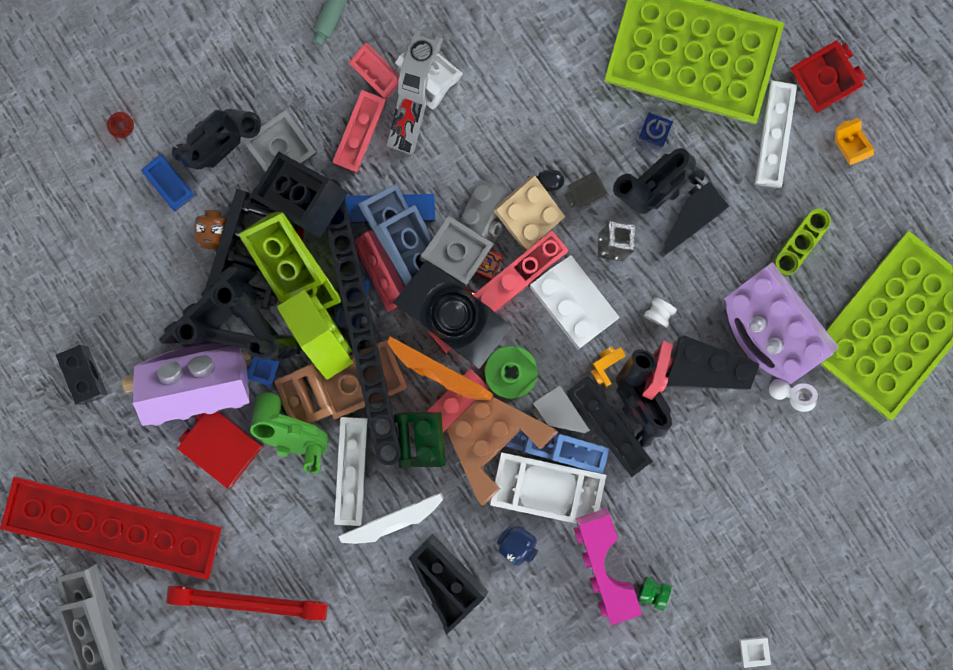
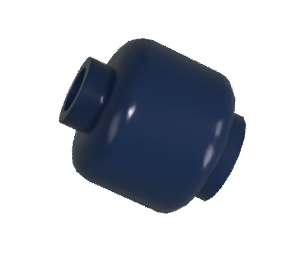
(517, 545)

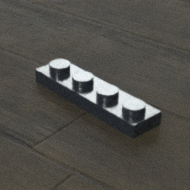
(610, 426)

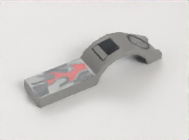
(411, 92)

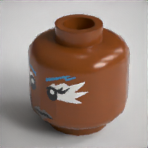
(209, 229)

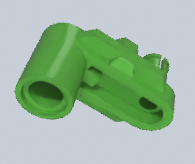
(287, 433)

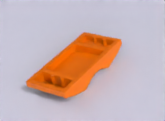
(439, 373)

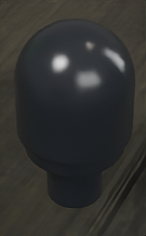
(551, 179)

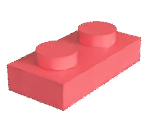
(657, 381)

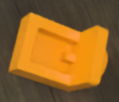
(853, 141)
(608, 358)

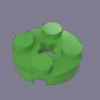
(511, 357)

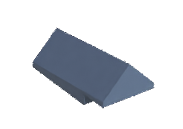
(398, 230)

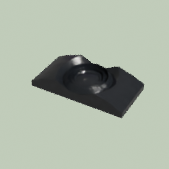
(452, 314)

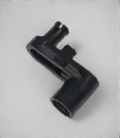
(216, 137)
(658, 182)
(650, 414)

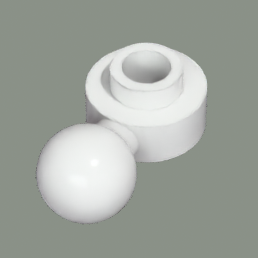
(781, 389)

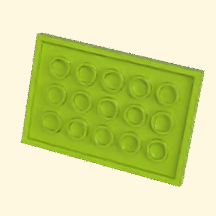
(696, 55)
(895, 327)

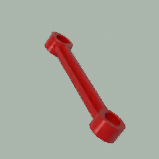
(190, 596)

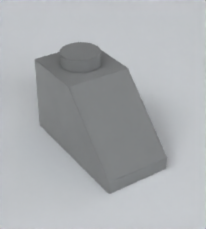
(558, 412)

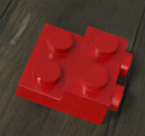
(829, 75)

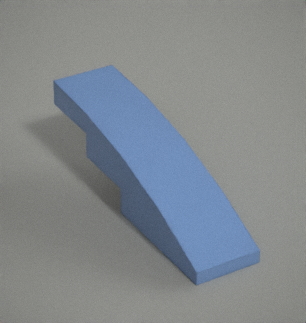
(565, 450)

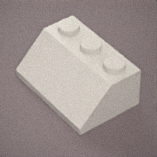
(574, 302)

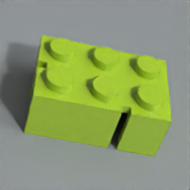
(316, 333)

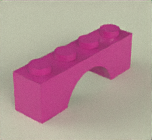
(617, 597)

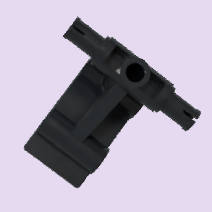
(218, 303)

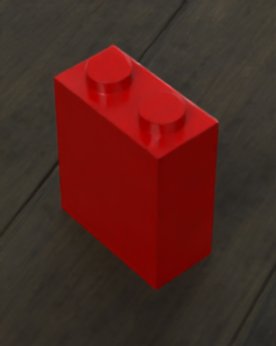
(219, 447)

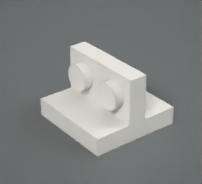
(439, 79)

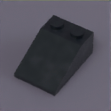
(300, 194)

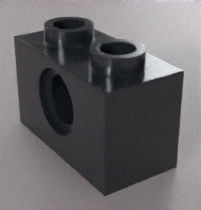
(81, 375)

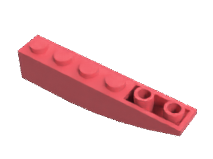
(517, 276)

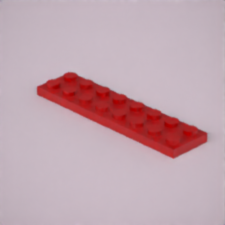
(111, 528)

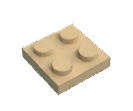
(529, 212)

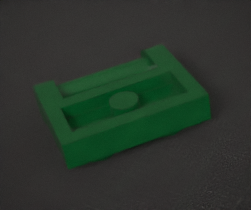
(428, 439)

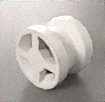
(660, 312)

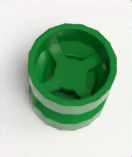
(654, 593)

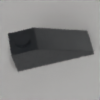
(698, 210)

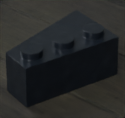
(709, 367)
(447, 582)

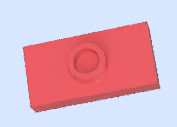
(375, 70)

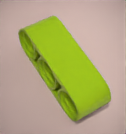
(809, 234)

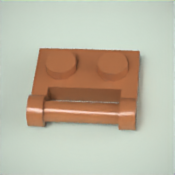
(297, 398)

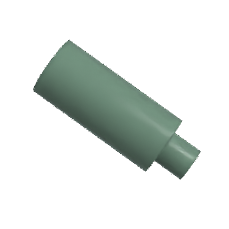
(327, 20)

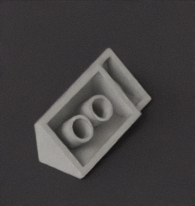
(88, 620)

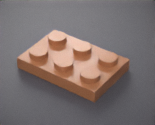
(345, 389)

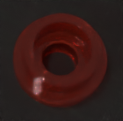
(118, 117)

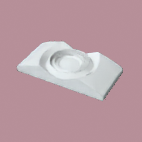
(547, 488)
(392, 522)

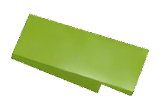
(286, 260)

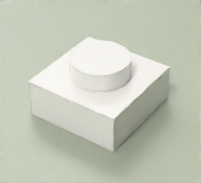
(755, 652)

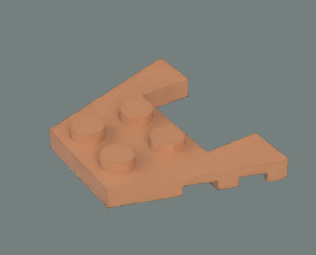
(484, 432)

